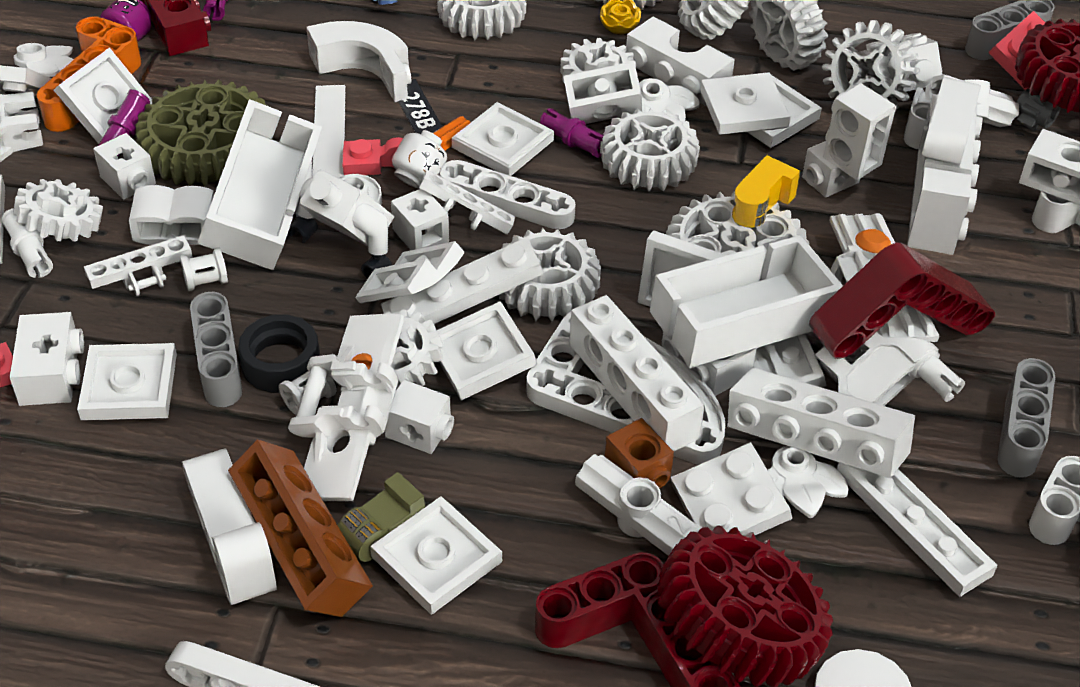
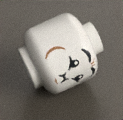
(417, 155)

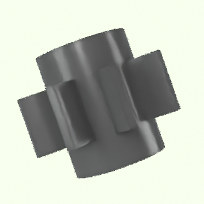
(1034, 112)

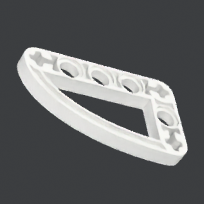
(598, 414)

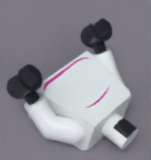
(348, 212)

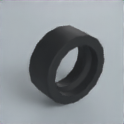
(272, 331)

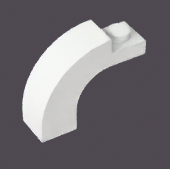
(363, 47)

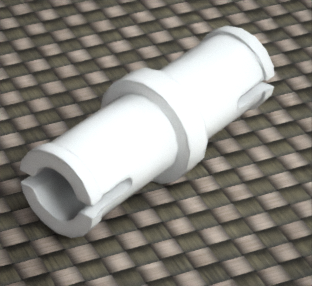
(27, 246)

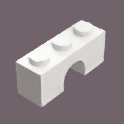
(658, 55)

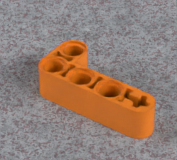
(94, 37)

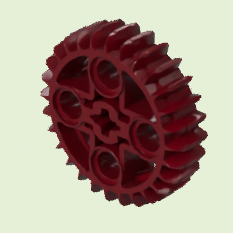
(1051, 63)
(744, 606)

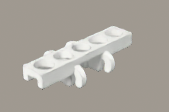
(480, 209)
(115, 270)

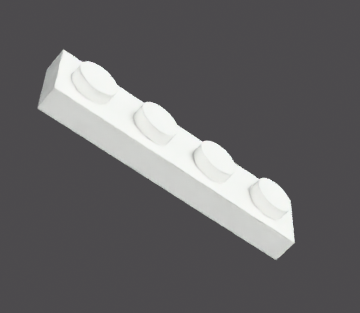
(472, 283)
(922, 527)

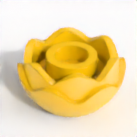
(620, 16)

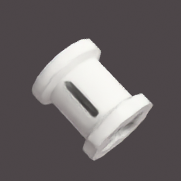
(214, 260)
(293, 391)

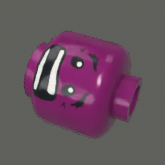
(130, 14)

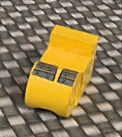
(762, 189)

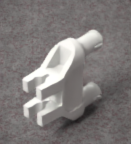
(16, 121)
(889, 367)

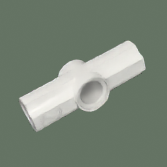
(992, 105)
(635, 503)

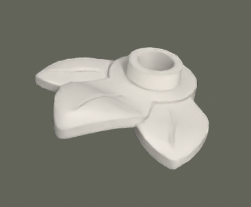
(43, 59)
(668, 98)
(805, 480)

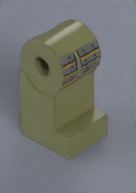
(380, 515)

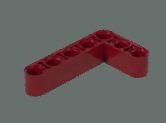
(884, 287)
(623, 603)

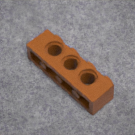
(300, 529)

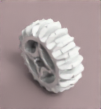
(481, 17)
(710, 17)
(789, 31)
(847, 52)
(649, 149)
(568, 280)

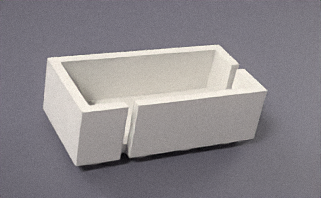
(260, 186)
(943, 194)
(726, 310)

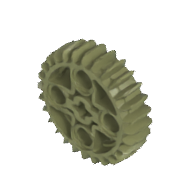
(193, 130)

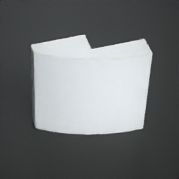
(411, 273)

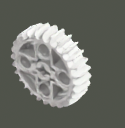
(713, 227)

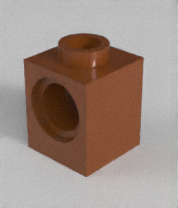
(640, 452)

